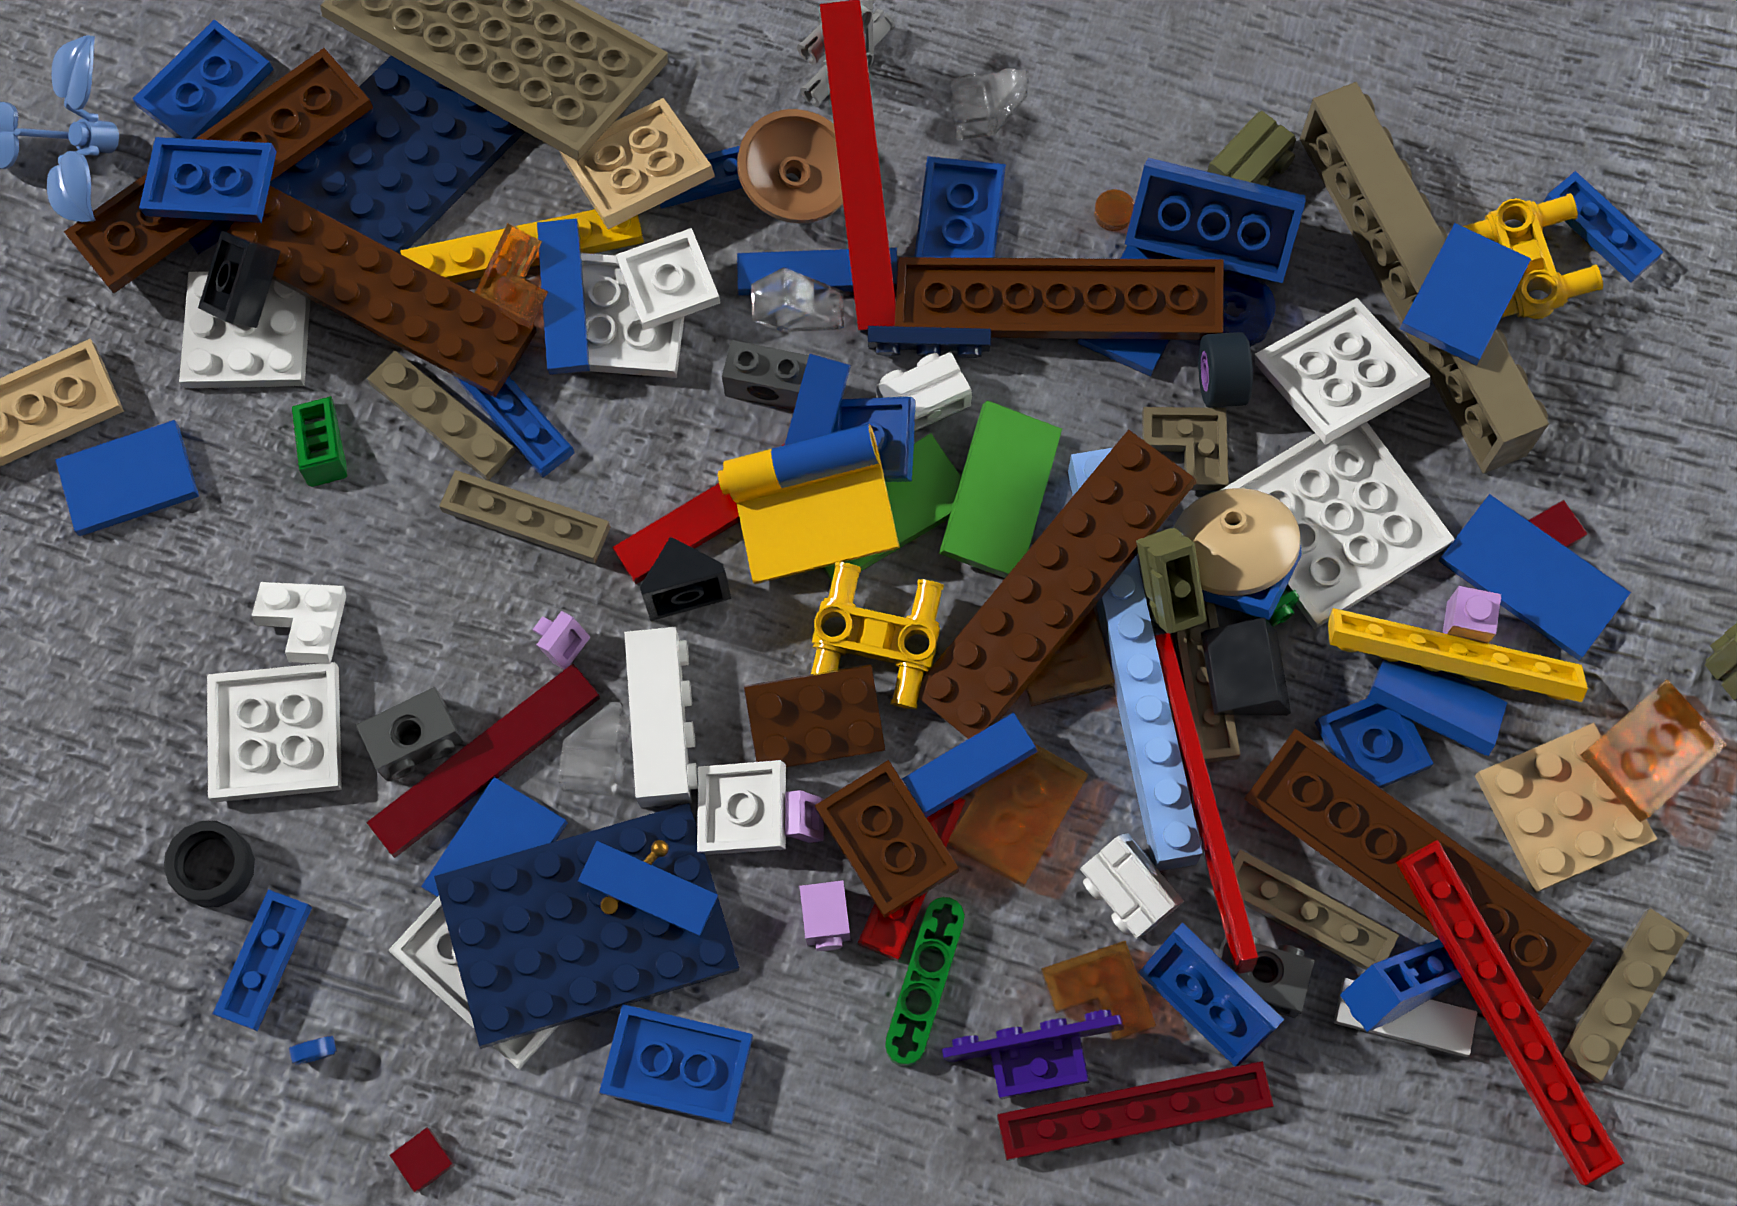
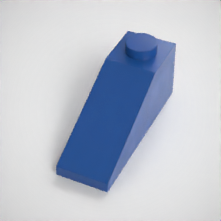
(1400, 984)

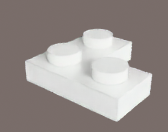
(311, 613)

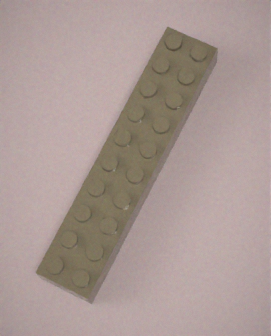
(1400, 246)

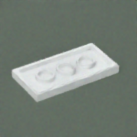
(430, 956)

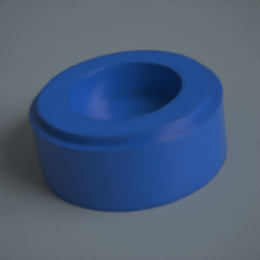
(312, 1050)

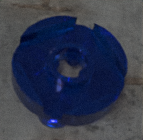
(1254, 299)

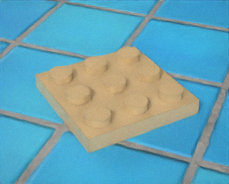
(639, 164)
(1560, 811)

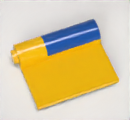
(811, 503)

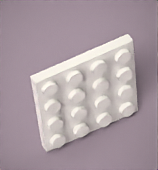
(1354, 516)

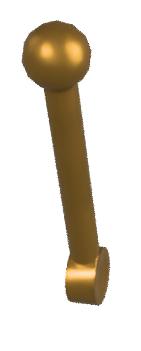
(658, 849)

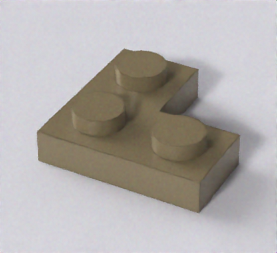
(1197, 433)

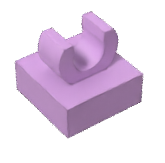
(561, 639)
(802, 818)

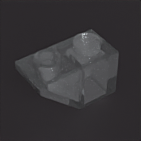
(986, 101)
(796, 303)
(592, 753)

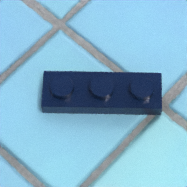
(929, 340)

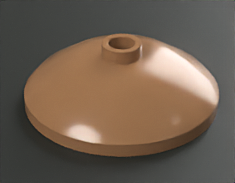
(794, 144)

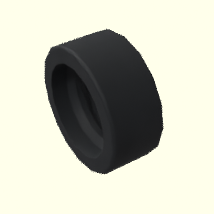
(186, 841)

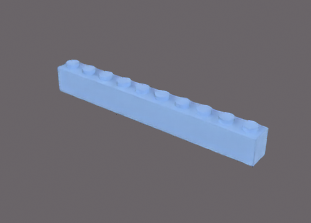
(1144, 707)

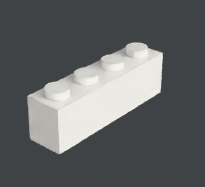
(658, 717)

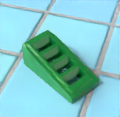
(323, 465)

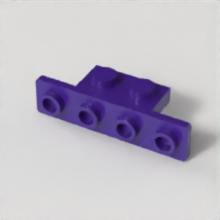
(1038, 1058)

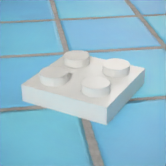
(668, 279)
(741, 807)

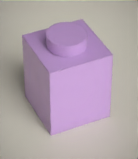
(1472, 614)
(825, 915)

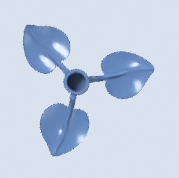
(70, 180)

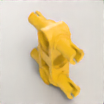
(1531, 242)
(878, 633)

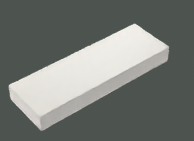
(1428, 1025)

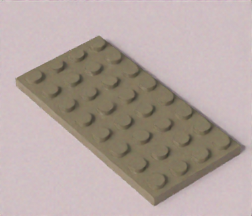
(527, 61)

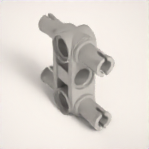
(813, 45)

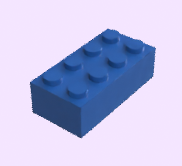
(1215, 217)

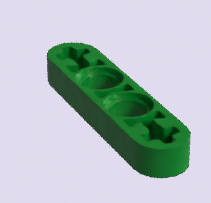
(929, 982)

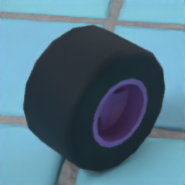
(1225, 369)

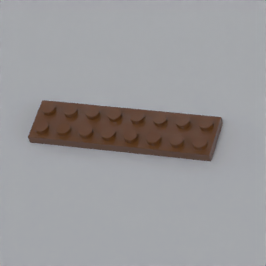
(291, 114)
(389, 293)
(1063, 297)
(1054, 586)
(1370, 831)

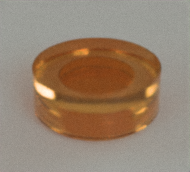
(1113, 210)

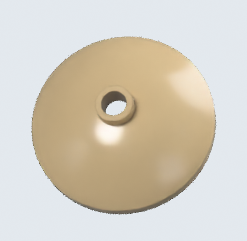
(1244, 555)

